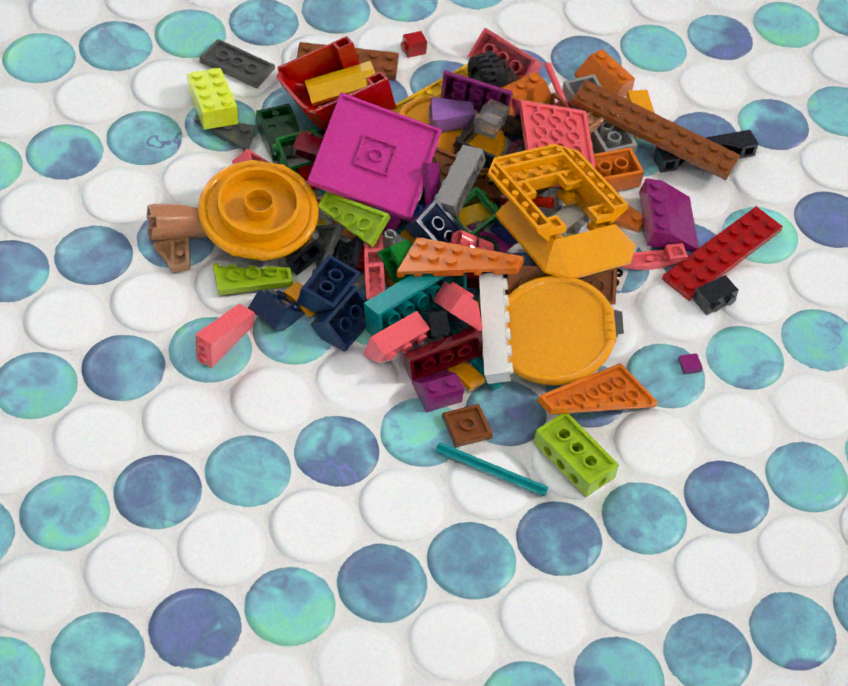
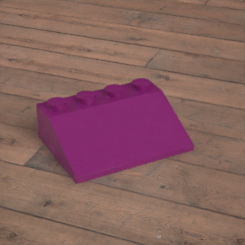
(471, 90)
(667, 215)

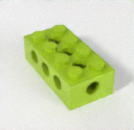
(576, 454)

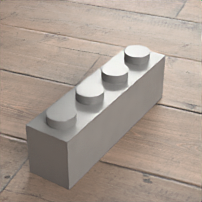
(460, 179)

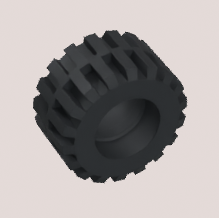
(487, 69)

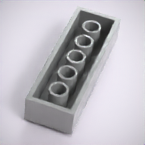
(607, 136)

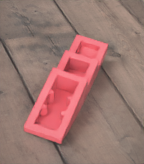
(374, 269)

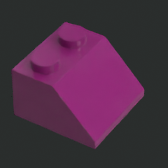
(439, 390)

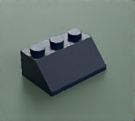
(433, 223)
(327, 285)
(344, 323)

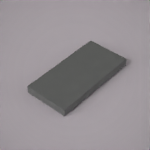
(237, 63)

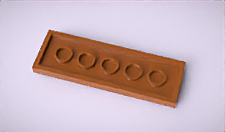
(381, 60)
(602, 281)

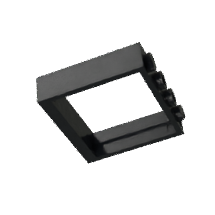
(512, 126)

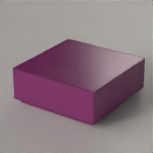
(690, 363)

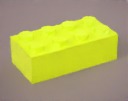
(212, 98)

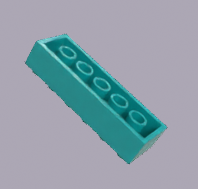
(404, 299)

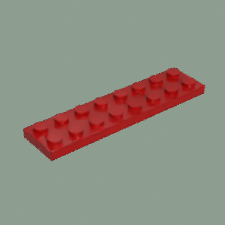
(722, 252)

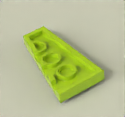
(355, 217)
(240, 279)

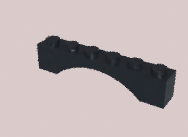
(739, 142)

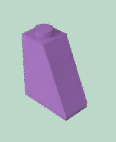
(450, 114)

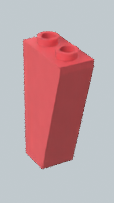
(223, 334)

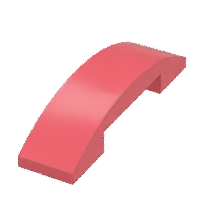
(658, 259)

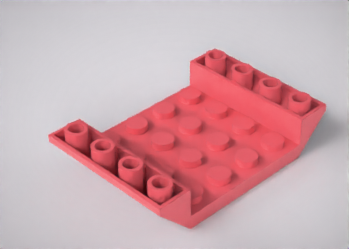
(554, 124)

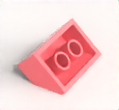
(459, 303)
(397, 338)

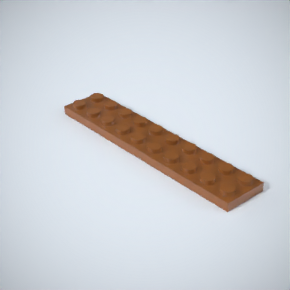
(656, 129)

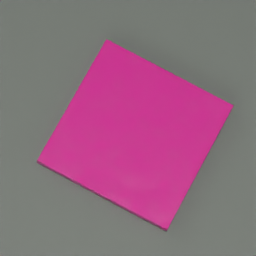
(374, 156)

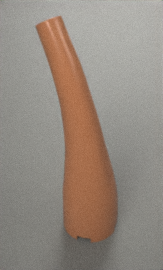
(174, 222)

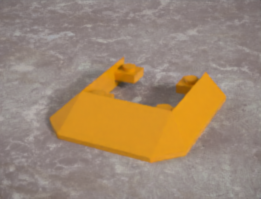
(548, 166)
(574, 255)

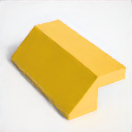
(329, 86)

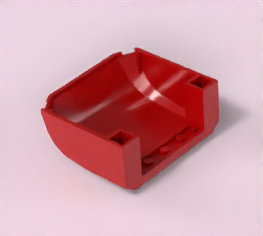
(325, 60)

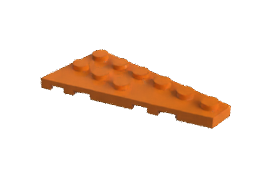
(451, 259)
(602, 391)

